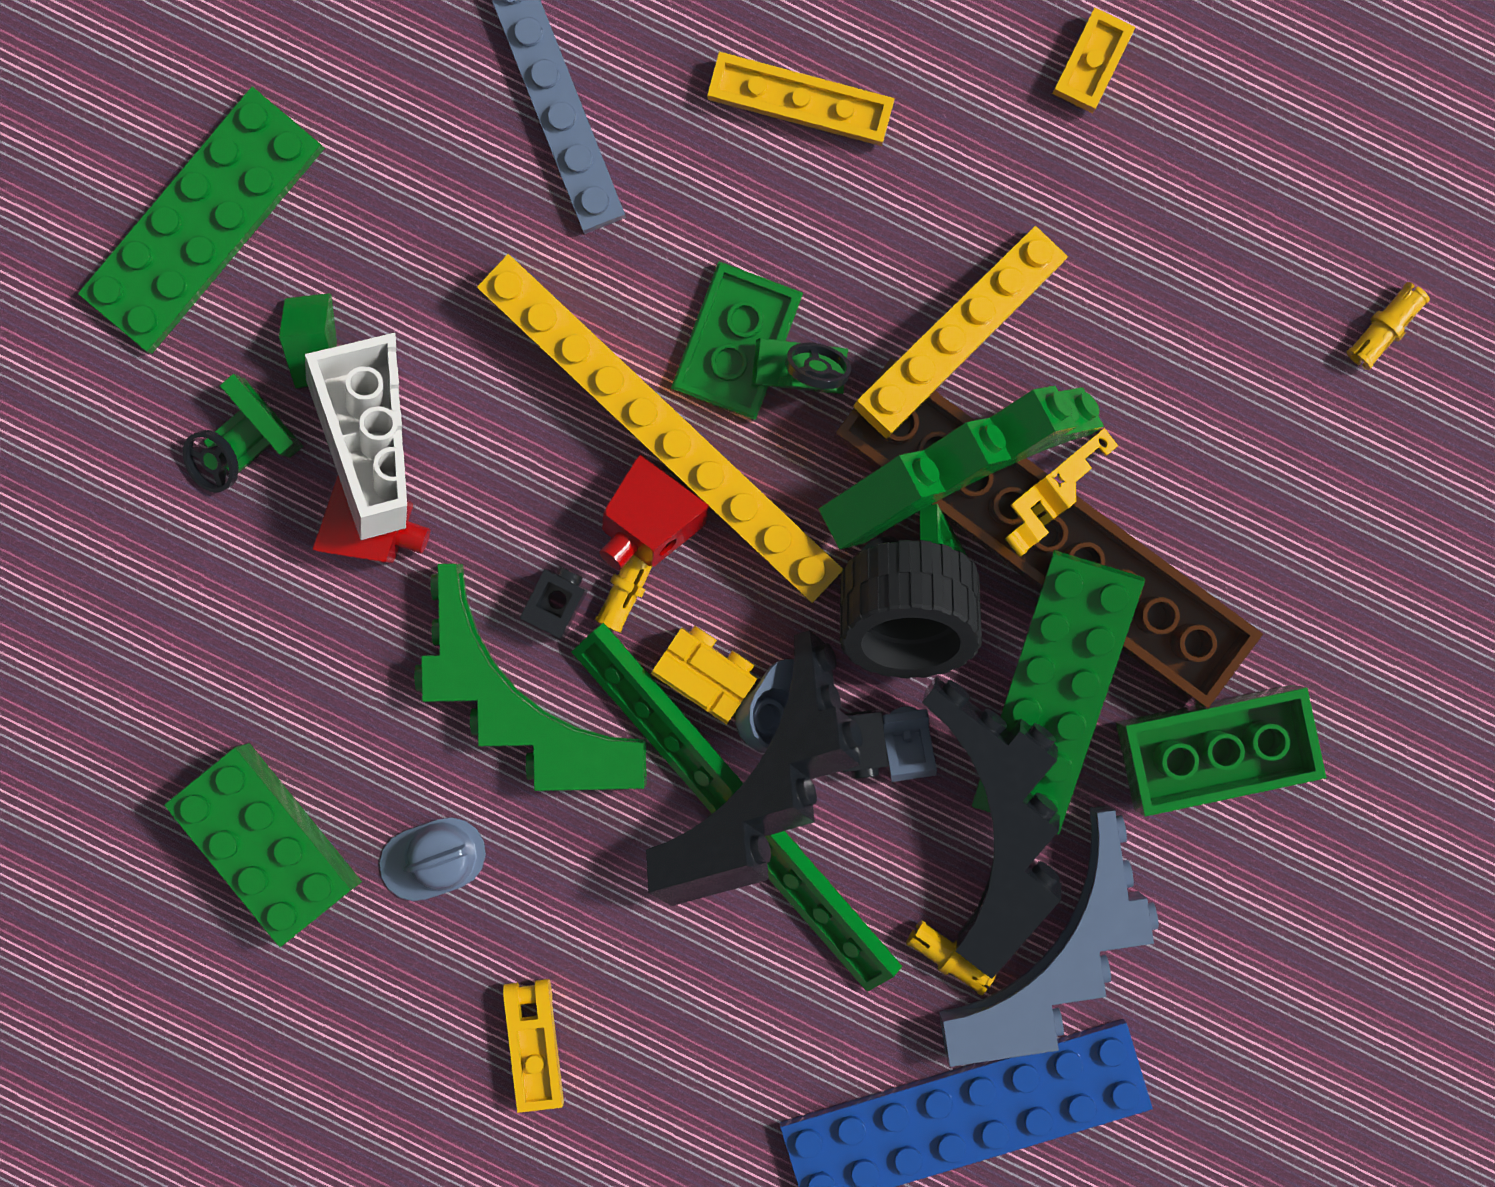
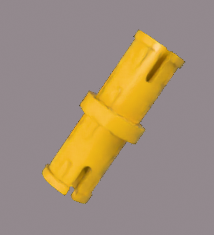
(1388, 325)
(623, 594)
(944, 954)

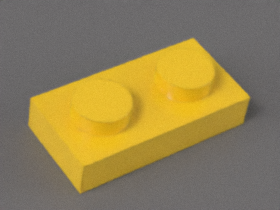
(1093, 60)

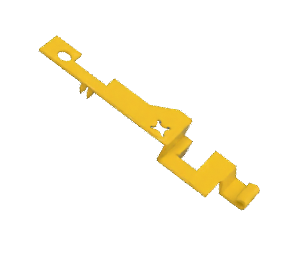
(1052, 496)

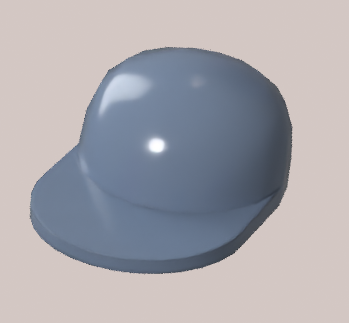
(764, 706)

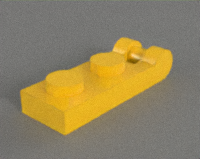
(533, 1047)

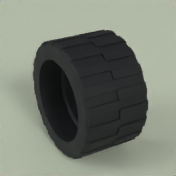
(910, 609)

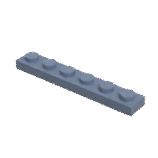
(560, 113)

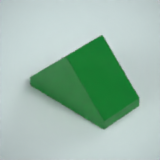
(304, 329)

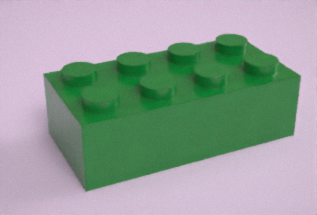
(1221, 750)
(263, 843)

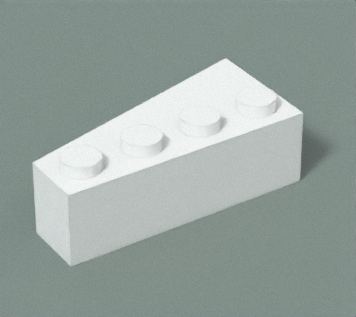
(361, 418)

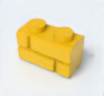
(705, 674)

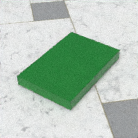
(723, 340)

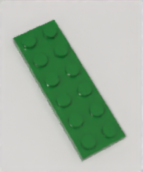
(201, 220)
(1069, 664)

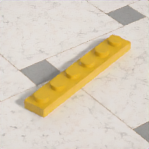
(960, 332)

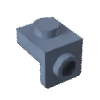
(908, 744)

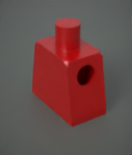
(649, 516)
(340, 535)

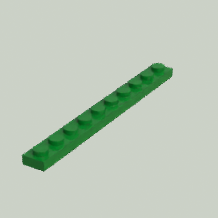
(714, 784)

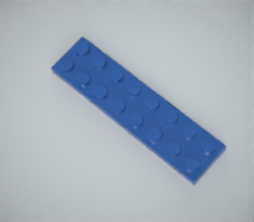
(970, 1113)

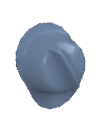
(432, 859)

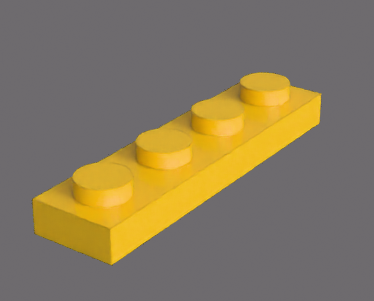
(800, 98)

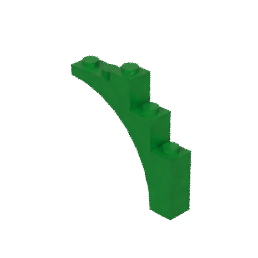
(959, 459)
(465, 671)

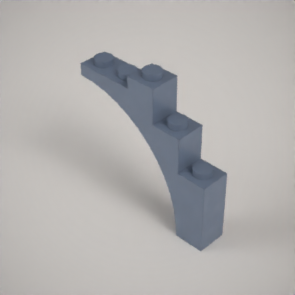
(1106, 918)

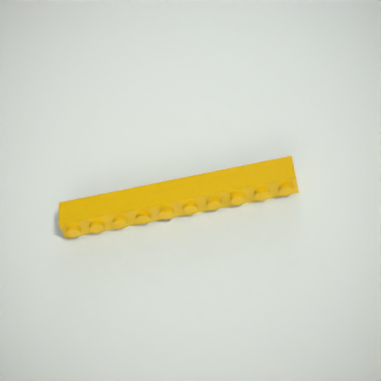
(660, 428)

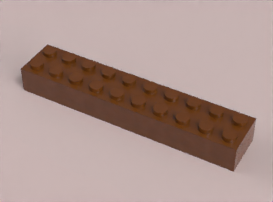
(1176, 625)

